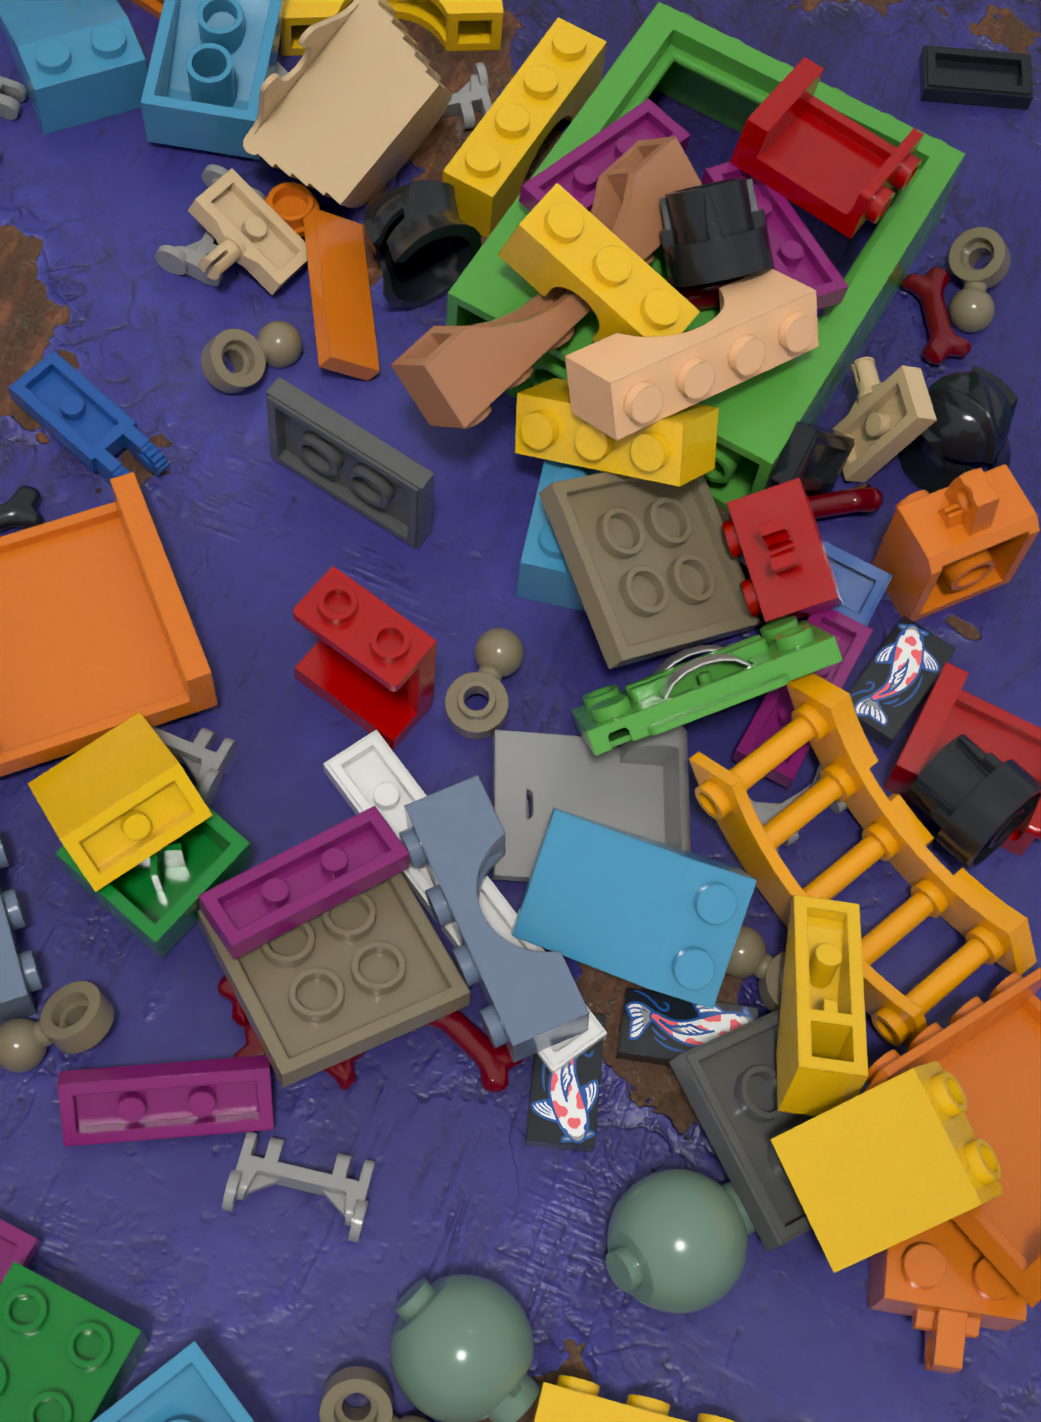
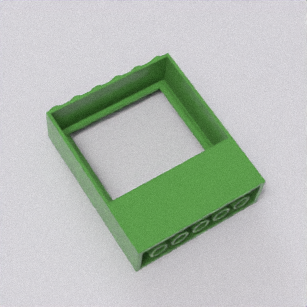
(728, 84)

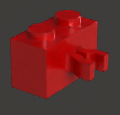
(782, 553)

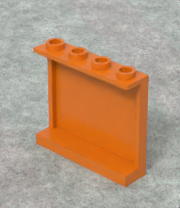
(92, 632)
(998, 1064)

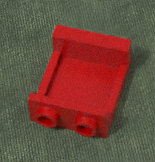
(822, 155)
(366, 657)
(955, 712)

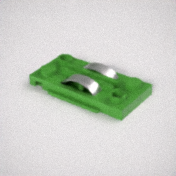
(704, 683)

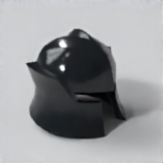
(419, 241)
(971, 426)

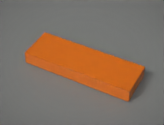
(340, 295)

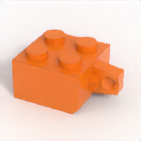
(956, 541)
(946, 1290)

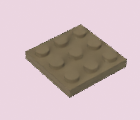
(648, 564)
(343, 981)

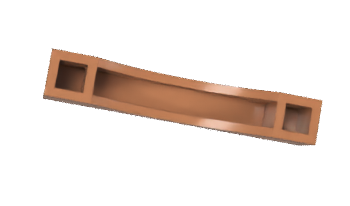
(463, 369)

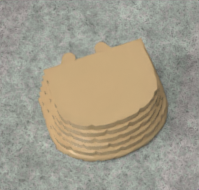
(349, 105)

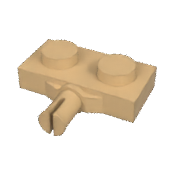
(247, 234)
(883, 417)

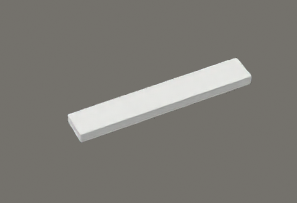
(374, 776)

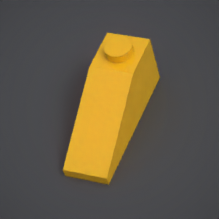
(822, 1008)

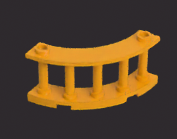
(890, 833)

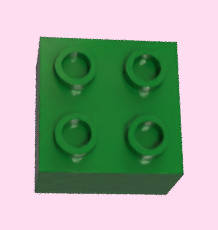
(161, 893)
(60, 1352)

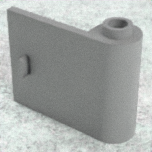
(632, 788)

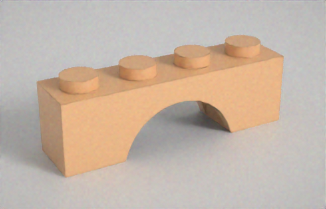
(640, 380)

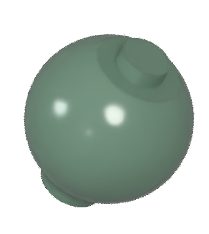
(678, 1241)
(463, 1350)

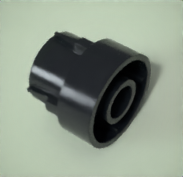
(714, 233)
(974, 799)

